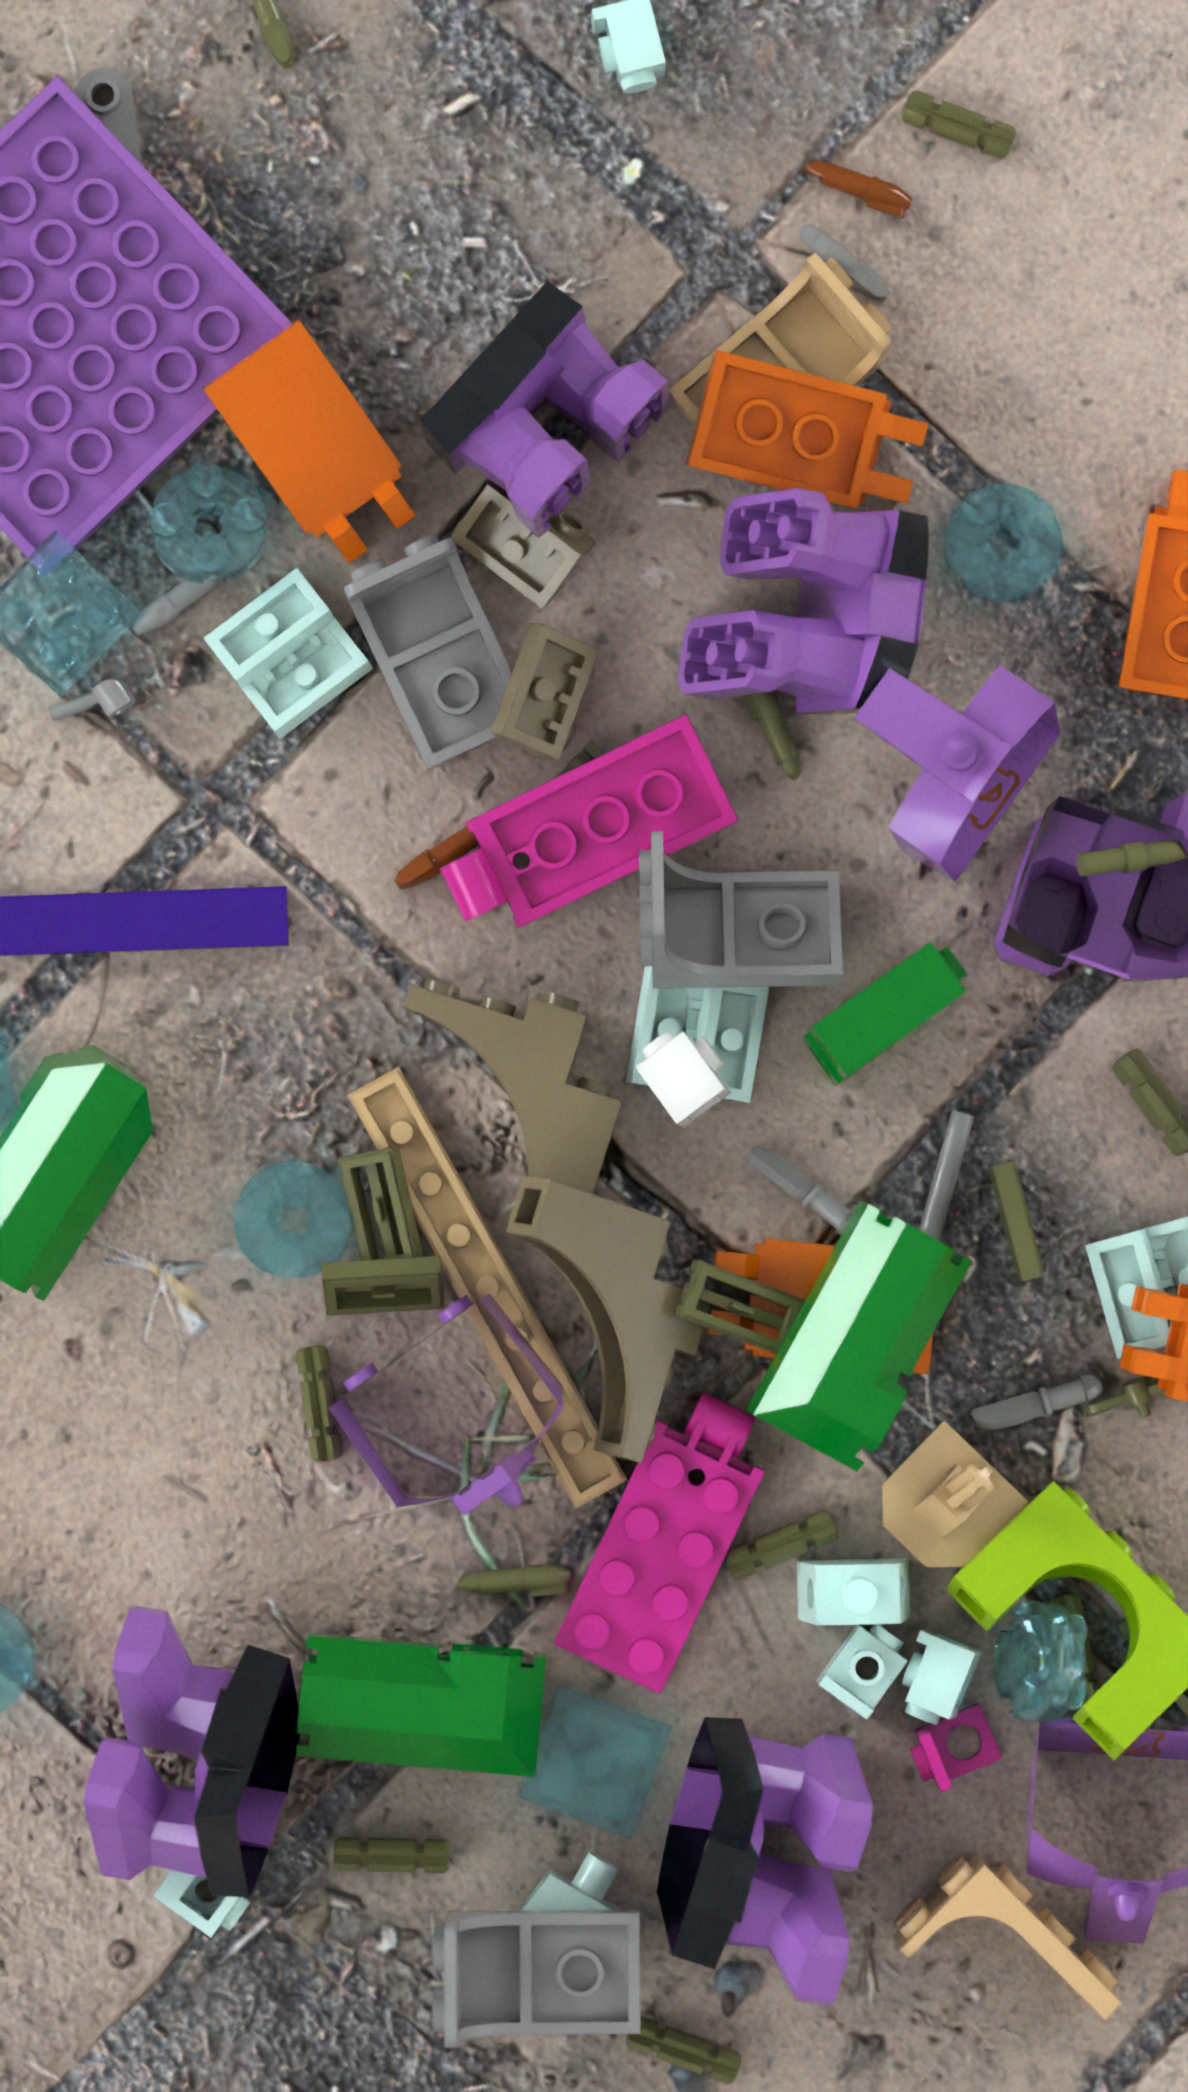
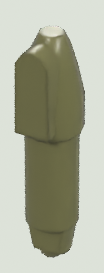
(275, 31)
(767, 711)
(535, 1579)

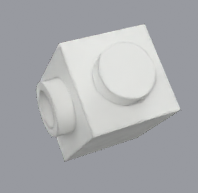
(683, 1075)

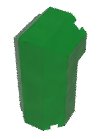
(64, 1159)
(857, 1334)
(421, 1707)

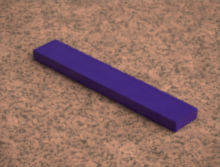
(144, 921)

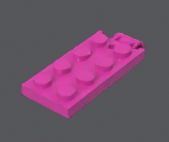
(591, 825)
(663, 1546)

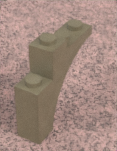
(532, 1057)
(611, 1265)

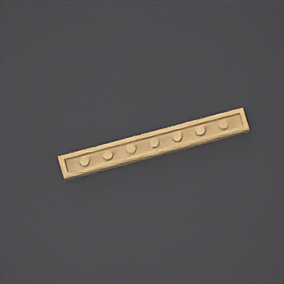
(479, 1268)

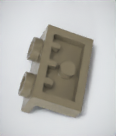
(514, 553)
(545, 692)

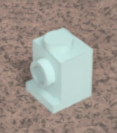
(630, 44)
(840, 1675)
(939, 1677)
(180, 1895)

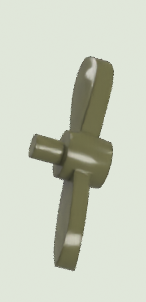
(1136, 1393)

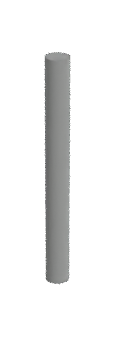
(946, 1174)

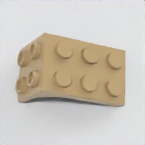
(806, 328)
(977, 1890)

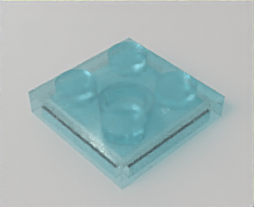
(61, 613)
(596, 1761)

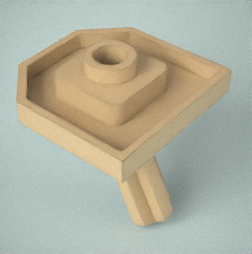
(947, 1501)

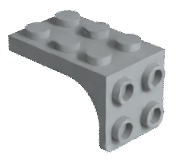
(432, 647)
(738, 925)
(537, 1973)

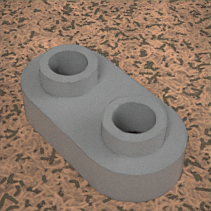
(120, 113)

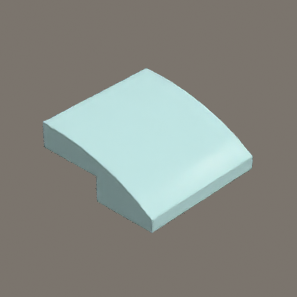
(288, 653)
(724, 1015)
(1142, 1258)

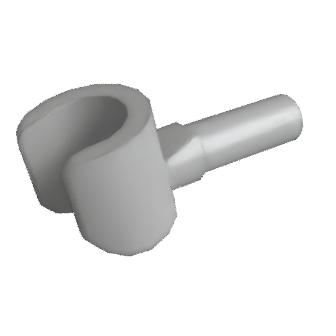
(110, 694)

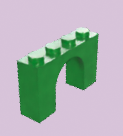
(886, 1011)

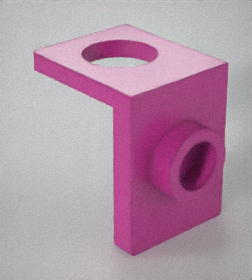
(934, 1758)

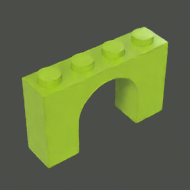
(1061, 1540)

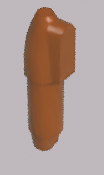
(876, 193)
(427, 863)

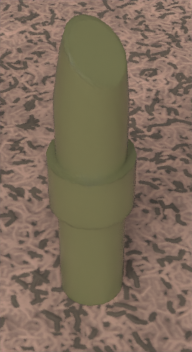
(1130, 857)

